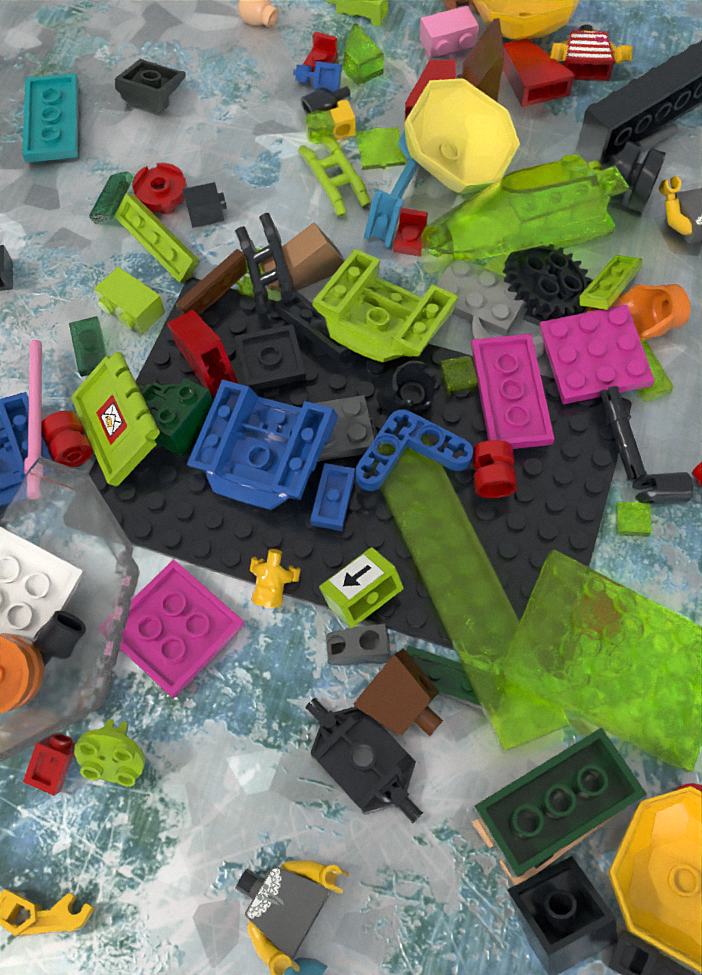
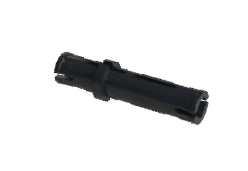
(622, 432)

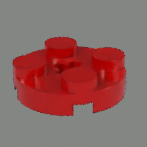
(164, 199)

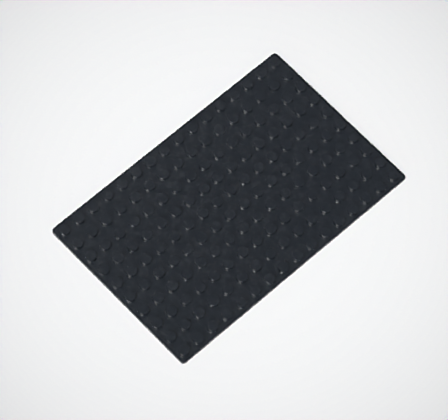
(555, 505)

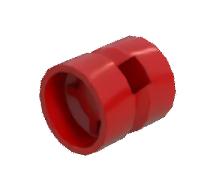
(65, 439)
(494, 469)

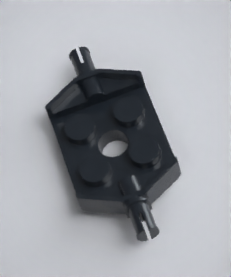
(372, 786)

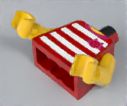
(590, 54)

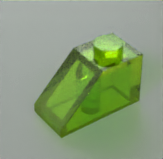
(362, 57)

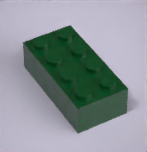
(558, 802)

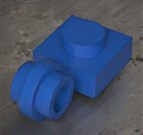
(325, 75)

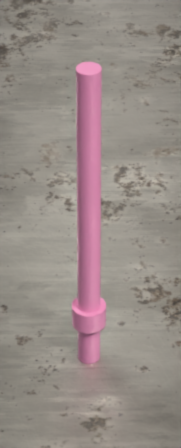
(35, 404)

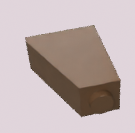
(309, 258)

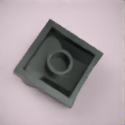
(148, 84)

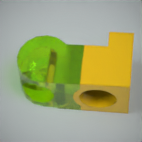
(335, 123)

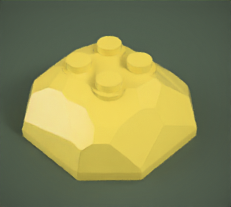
(460, 135)

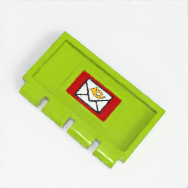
(115, 418)

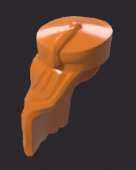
(655, 308)

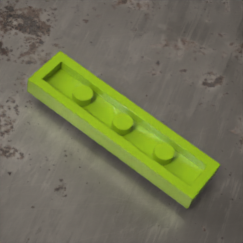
(157, 238)

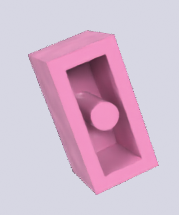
(448, 32)

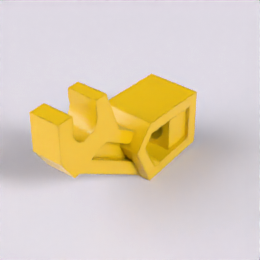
(57, 919)

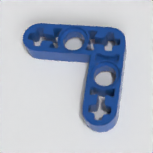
(410, 437)

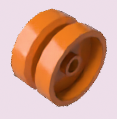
(20, 671)

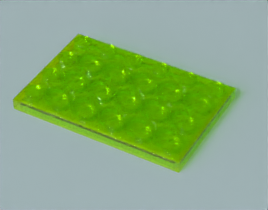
(611, 660)

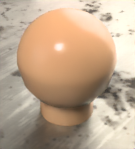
(258, 12)

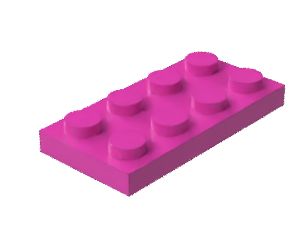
(512, 391)

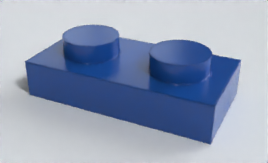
(333, 497)

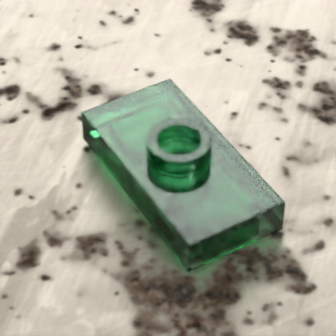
(111, 197)

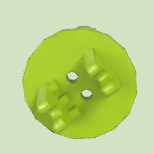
(110, 755)

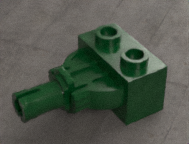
(177, 412)

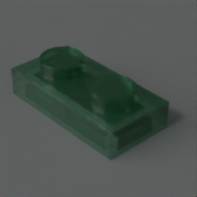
(87, 344)

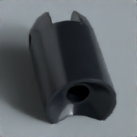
(666, 488)

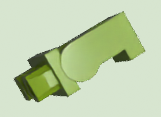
(373, 9)

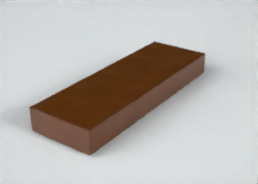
(214, 284)

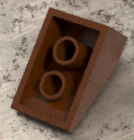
(485, 62)

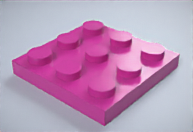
(595, 353)
(176, 628)

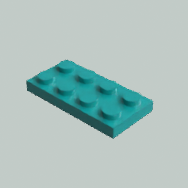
(51, 117)

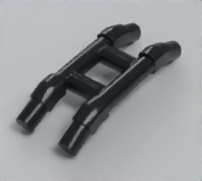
(254, 258)

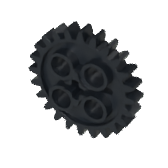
(547, 280)

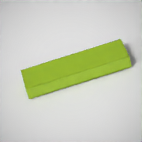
(611, 282)

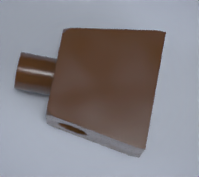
(401, 696)

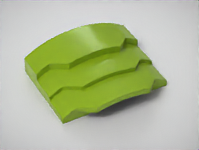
(378, 315)

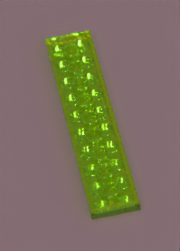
(465, 594)

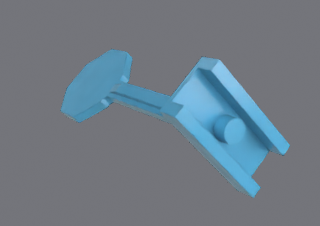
(387, 207)

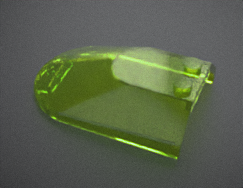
(522, 212)

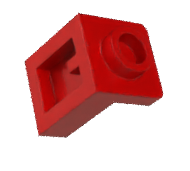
(323, 50)
(410, 231)
(50, 763)

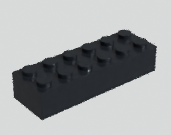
(643, 106)

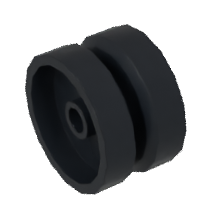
(638, 176)

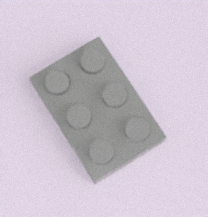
(481, 295)

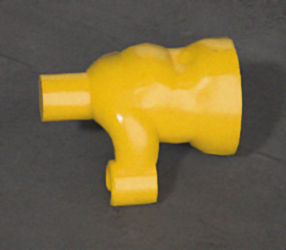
(271, 579)

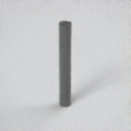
(651, 140)

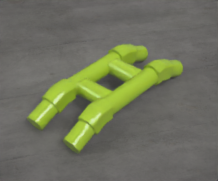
(331, 184)

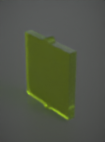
(379, 148)

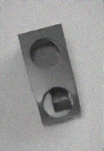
(358, 645)

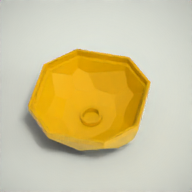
(527, 17)
(661, 874)

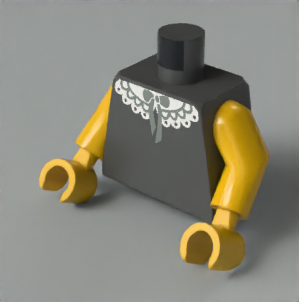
(683, 209)
(286, 908)

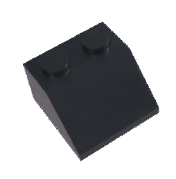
(563, 916)

